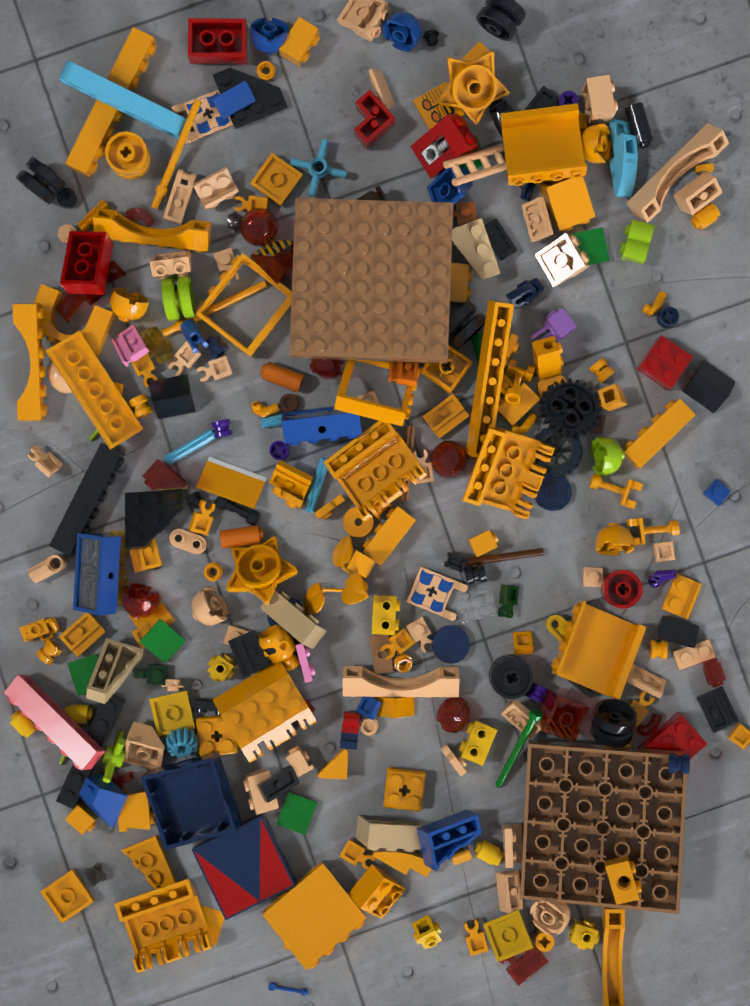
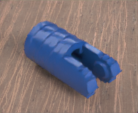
(193, 334)

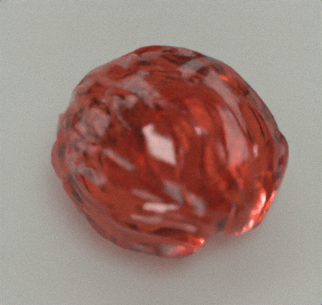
(453, 714)

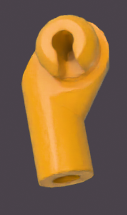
(657, 305)
(262, 410)
(526, 425)

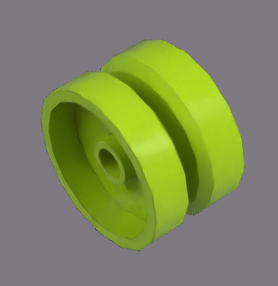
(176, 298)

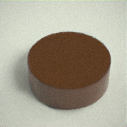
(289, 403)

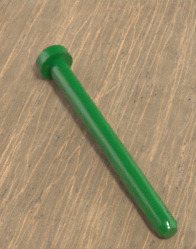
(535, 715)

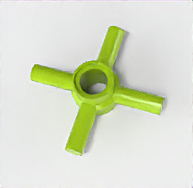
(114, 756)

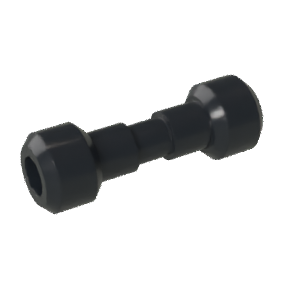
(251, 516)

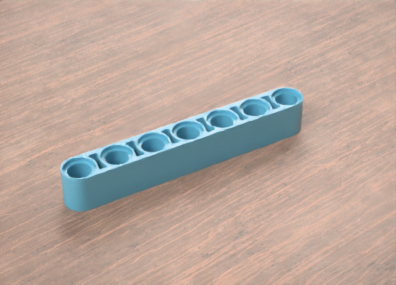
(122, 99)

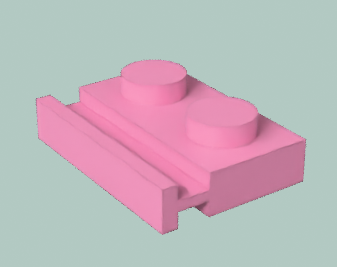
(130, 345)
(307, 669)

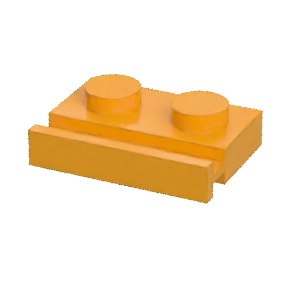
(445, 416)
(291, 479)
(146, 558)
(681, 596)
(82, 634)

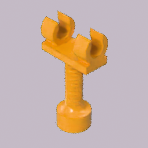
(513, 394)
(597, 482)
(672, 528)

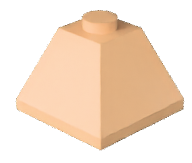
(144, 747)

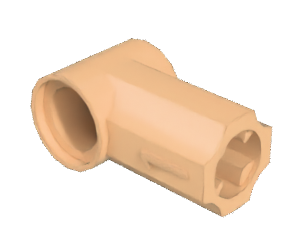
(47, 568)

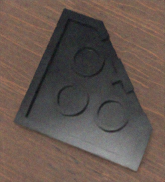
(267, 96)
(149, 515)

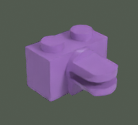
(557, 325)

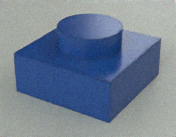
(716, 492)
(369, 707)

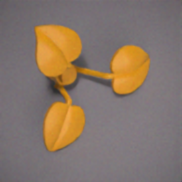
(355, 586)

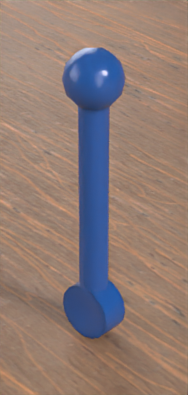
(272, 986)

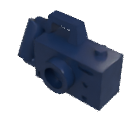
(525, 293)

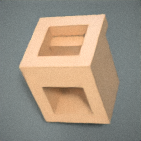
(299, 760)

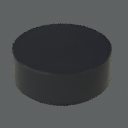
(67, 198)

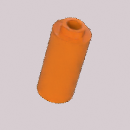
(282, 376)
(241, 536)

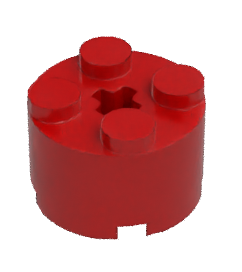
(623, 599)

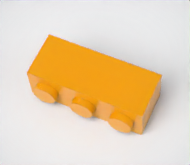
(388, 535)

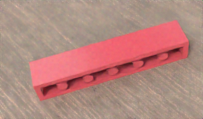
(54, 722)

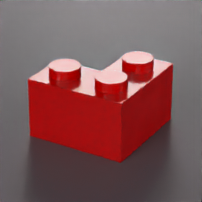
(377, 119)

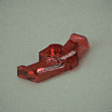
(71, 302)

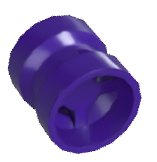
(277, 448)

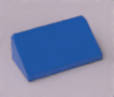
(234, 100)

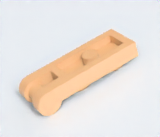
(180, 197)

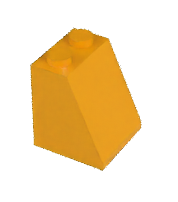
(567, 202)

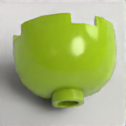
(606, 454)

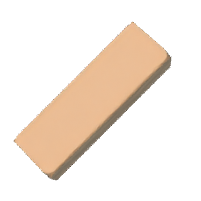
(381, 88)
(509, 891)

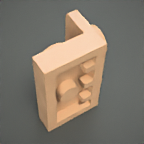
(216, 188)
(537, 219)
(518, 716)
(512, 844)

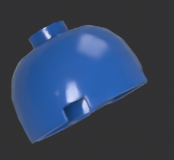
(402, 30)
(268, 35)

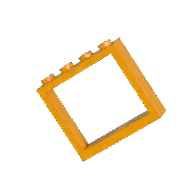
(215, 291)
(371, 409)

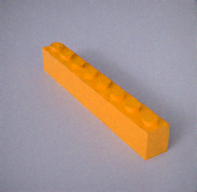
(103, 118)
(489, 373)

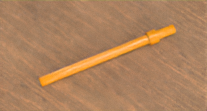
(161, 190)
(218, 306)

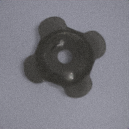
(234, 221)
(89, 873)

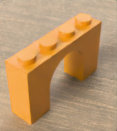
(95, 330)

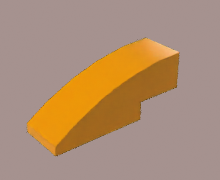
(361, 564)
(402, 860)

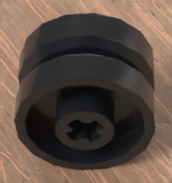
(501, 18)
(42, 178)
(462, 322)
(514, 687)
(613, 723)

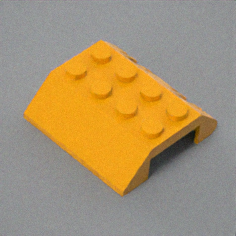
(375, 468)
(507, 471)
(263, 710)
(164, 923)

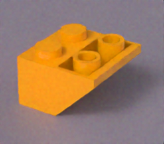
(376, 891)

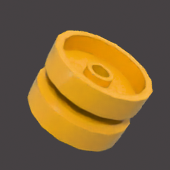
(128, 155)

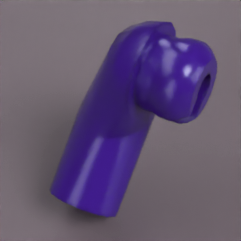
(660, 576)

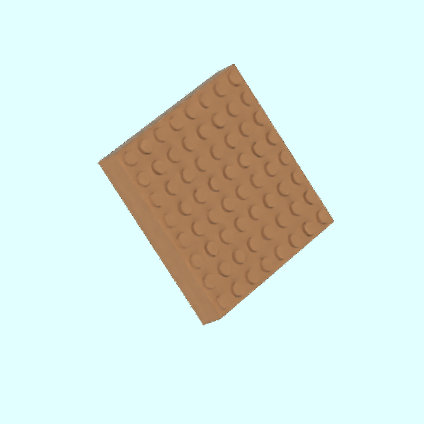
(371, 280)
(598, 807)

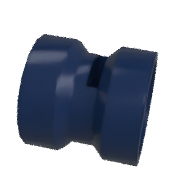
(667, 317)
(678, 763)

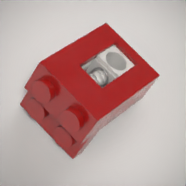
(456, 136)

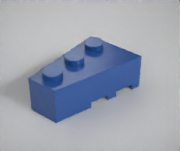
(446, 836)

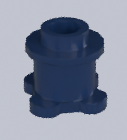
(216, 347)

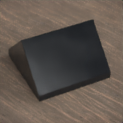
(709, 387)
(172, 396)

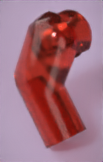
(140, 214)
(651, 727)

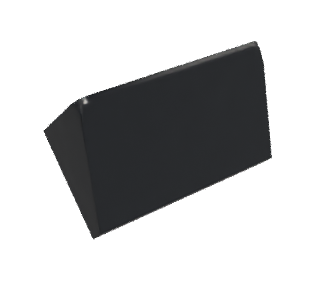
(677, 631)

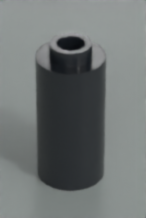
(639, 124)

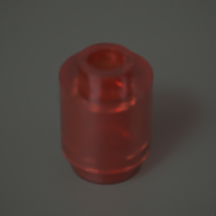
(714, 672)

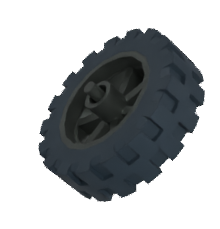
(571, 464)

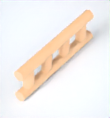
(474, 173)

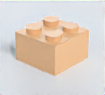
(599, 100)

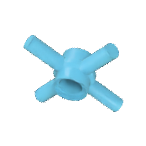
(316, 176)

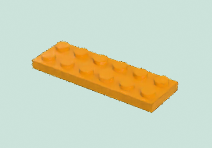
(94, 389)

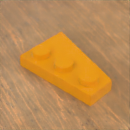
(152, 861)

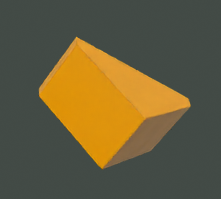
(396, 707)
(337, 767)

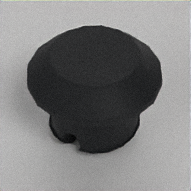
(431, 37)
(194, 499)

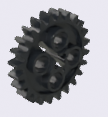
(582, 398)

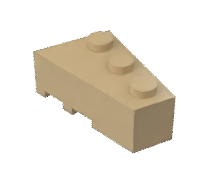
(474, 246)
(294, 620)
(112, 669)
(388, 834)

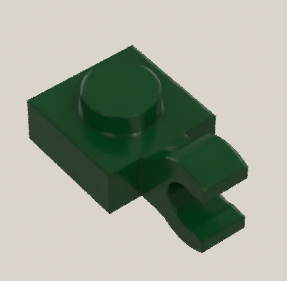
(508, 598)
(155, 674)

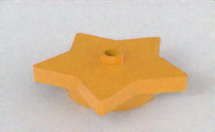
(475, 99)
(259, 570)

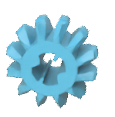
(182, 742)

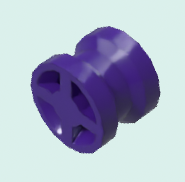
(573, 98)
(222, 428)
(537, 692)

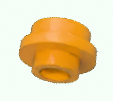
(266, 65)
(208, 567)
(403, 667)

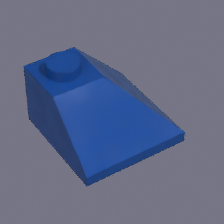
(443, 190)
(103, 798)

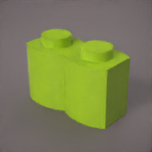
(637, 241)

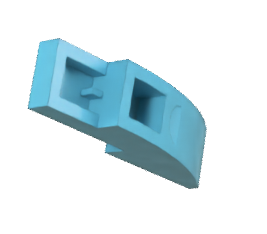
(625, 158)

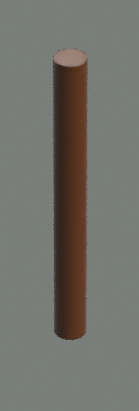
(505, 556)

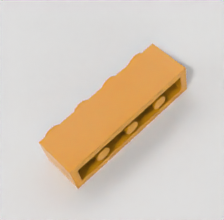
(657, 434)

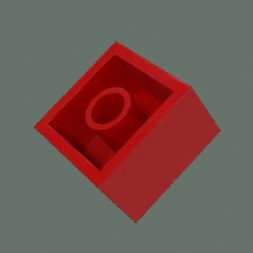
(664, 362)

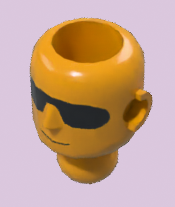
(279, 647)

